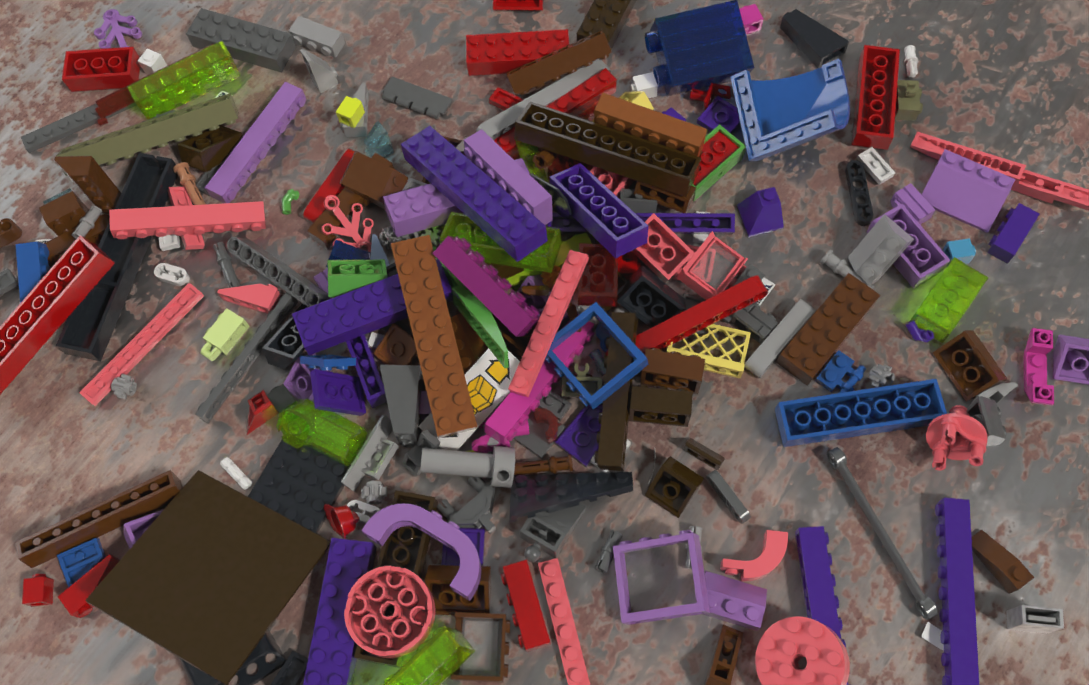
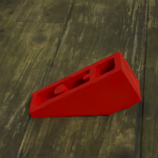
(75, 596)

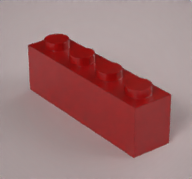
(526, 606)

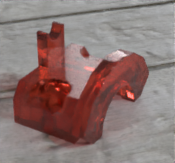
(546, 416)

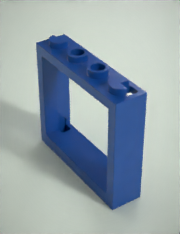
(619, 380)

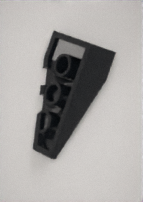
(285, 344)

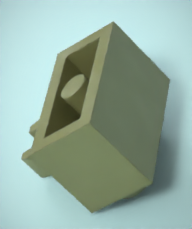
(908, 100)
(591, 384)

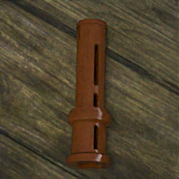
(552, 464)

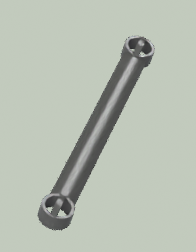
(924, 604)

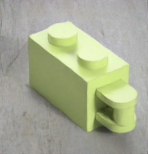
(223, 334)

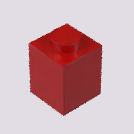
(38, 590)

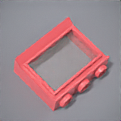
(712, 268)

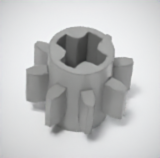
(388, 237)
(881, 375)
(124, 386)
(374, 492)

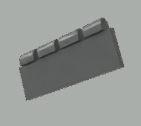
(420, 98)

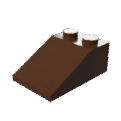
(372, 179)

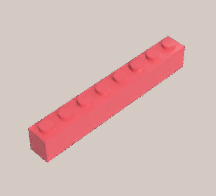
(187, 219)

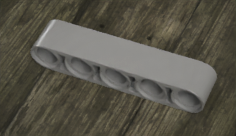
(779, 338)

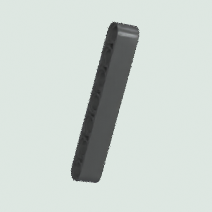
(276, 271)

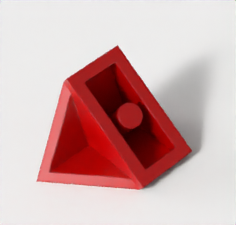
(260, 411)

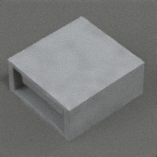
(1035, 619)

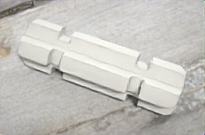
(236, 473)

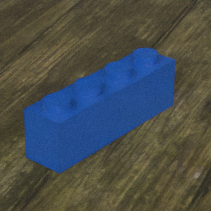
(31, 265)

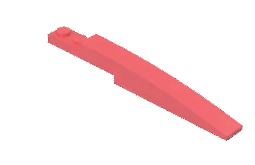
(1025, 181)

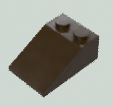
(208, 148)

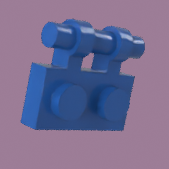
(835, 371)

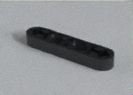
(862, 192)

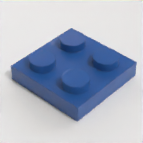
(327, 362)

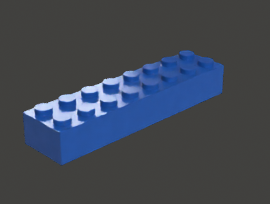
(859, 412)

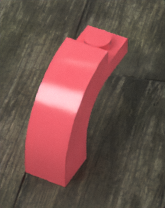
(773, 552)

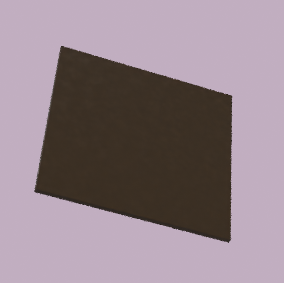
(210, 576)

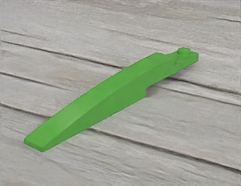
(477, 316)

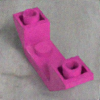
(1035, 367)

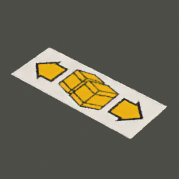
(487, 387)

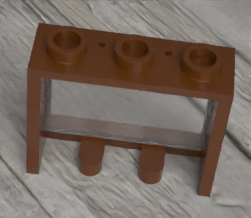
(487, 637)

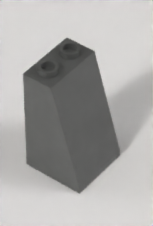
(403, 396)

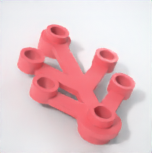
(349, 229)

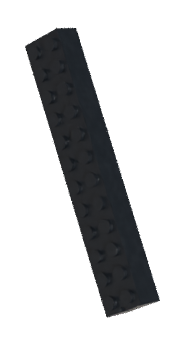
(96, 316)

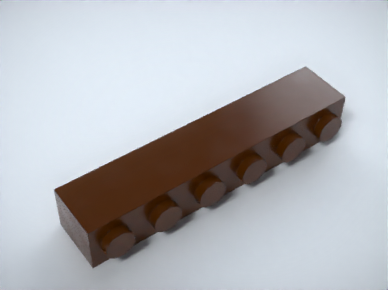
(559, 62)
(347, 199)

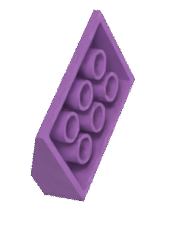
(967, 190)

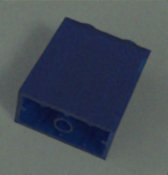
(699, 47)

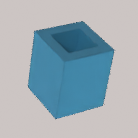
(960, 249)

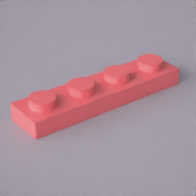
(180, 197)

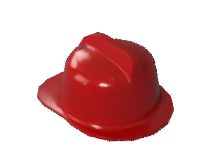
(341, 519)

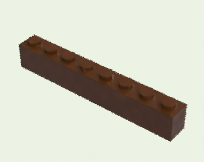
(98, 519)

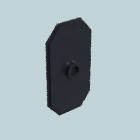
(559, 201)

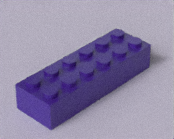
(601, 211)

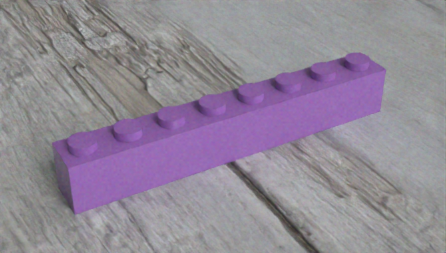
(256, 143)

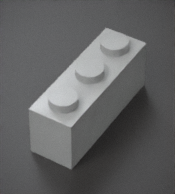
(317, 37)

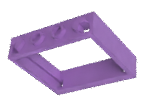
(698, 608)

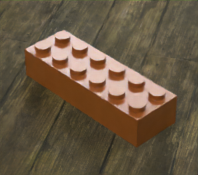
(649, 124)

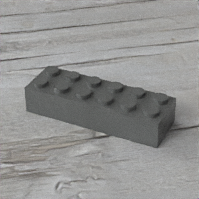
(242, 39)

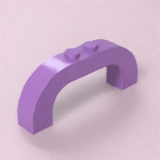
(400, 515)

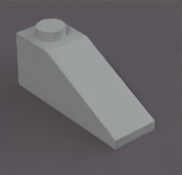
(320, 72)
(361, 128)

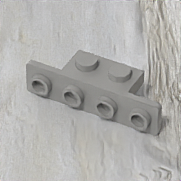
(373, 455)

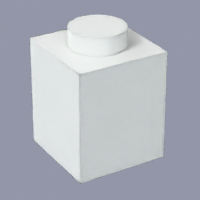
(151, 61)
(645, 83)

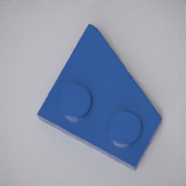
(80, 560)

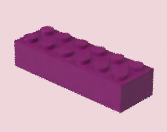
(487, 285)

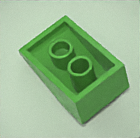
(353, 274)

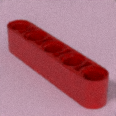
(329, 187)

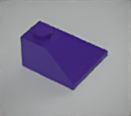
(761, 212)

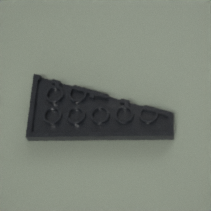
(561, 491)

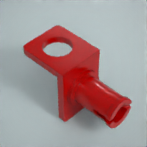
(707, 96)

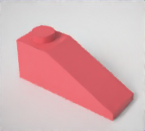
(255, 297)

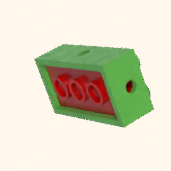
(718, 156)

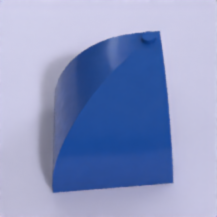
(790, 109)

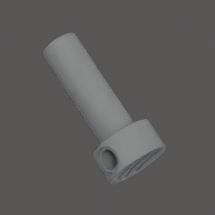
(496, 466)

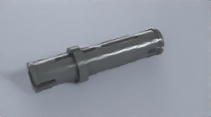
(224, 261)

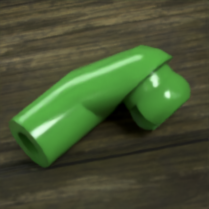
(286, 201)

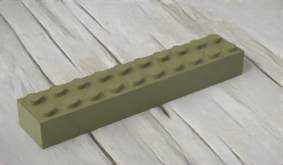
(157, 131)

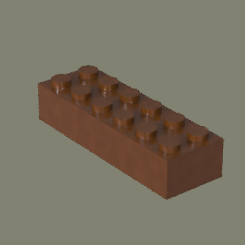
(828, 329)

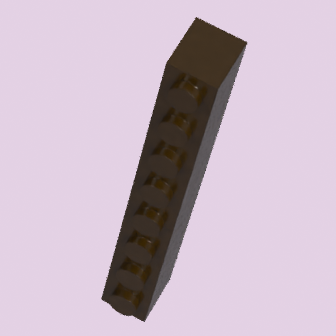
(616, 408)

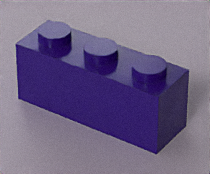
(1012, 232)

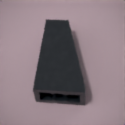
(813, 38)

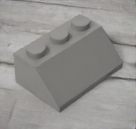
(879, 250)

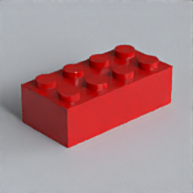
(100, 68)

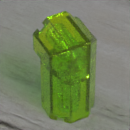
(321, 431)

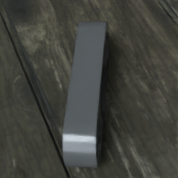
(728, 496)

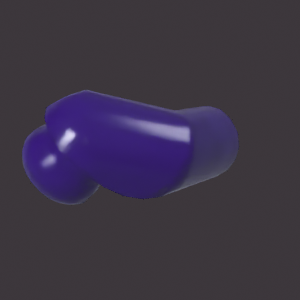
(919, 334)

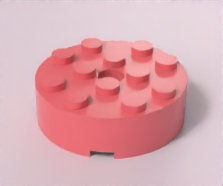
(394, 634)
(796, 638)

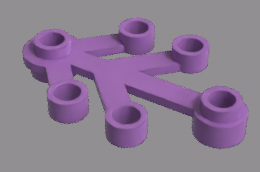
(112, 18)

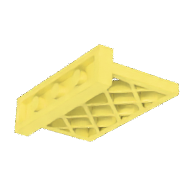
(718, 364)

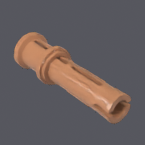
(188, 181)

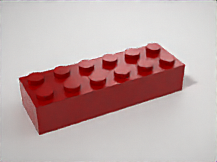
(507, 51)
(876, 97)

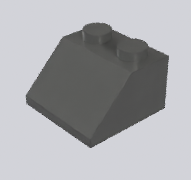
(989, 416)

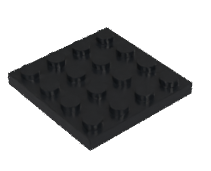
(300, 484)

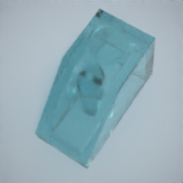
(378, 142)

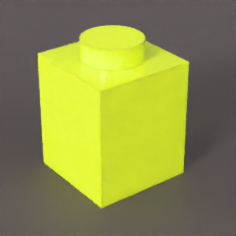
(350, 111)

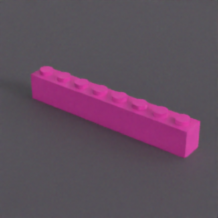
(516, 408)

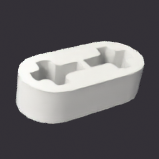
(170, 278)
(366, 508)

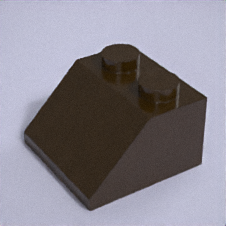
(674, 486)

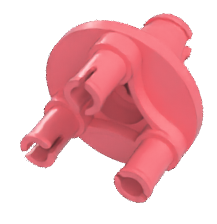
(956, 438)

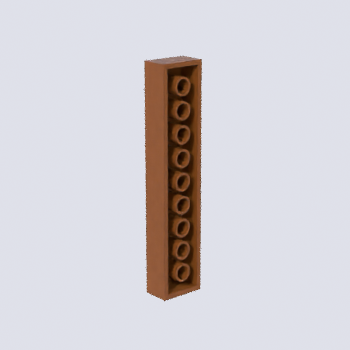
(434, 336)

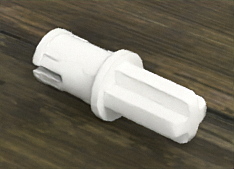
(911, 61)

